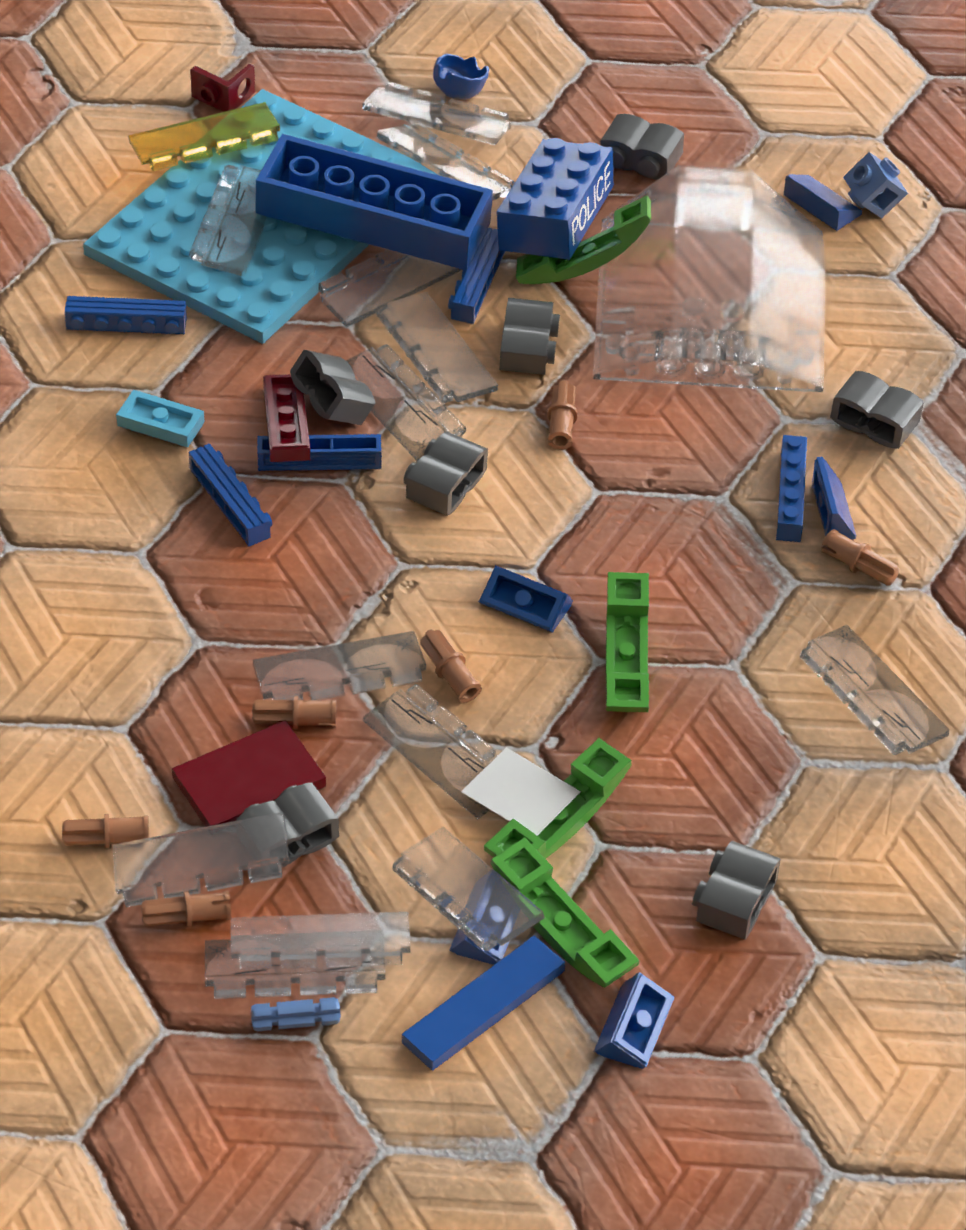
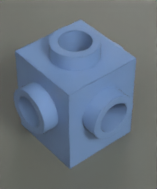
(869, 181)

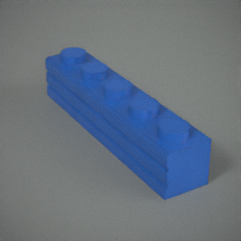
(476, 280)
(125, 315)
(329, 453)
(791, 488)
(230, 494)

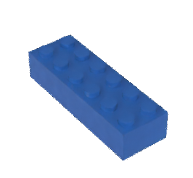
(373, 201)

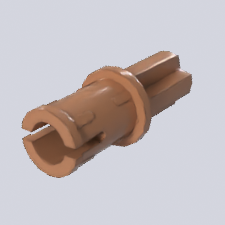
(562, 416)
(859, 557)
(450, 666)
(295, 712)
(105, 830)
(186, 909)

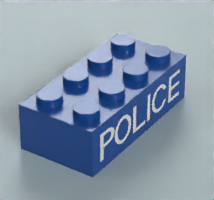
(555, 198)

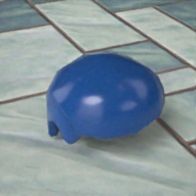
(459, 77)

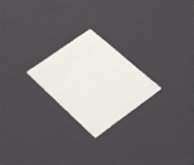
(520, 791)

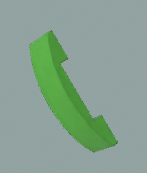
(591, 253)
(627, 642)
(596, 776)
(565, 926)

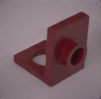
(220, 92)

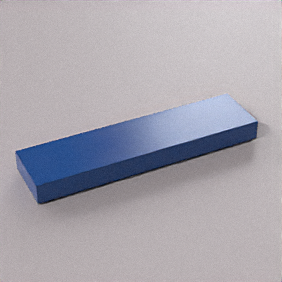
(483, 1002)

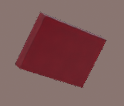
(246, 773)

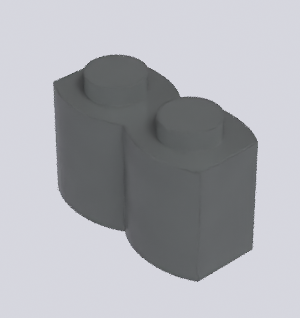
(643, 146)
(527, 336)
(332, 387)
(877, 409)
(445, 472)
(308, 819)
(737, 889)

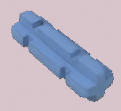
(295, 1014)

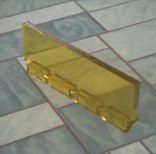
(197, 137)

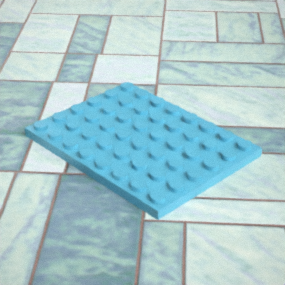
(158, 228)

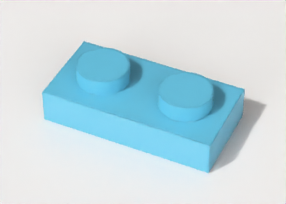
(160, 418)

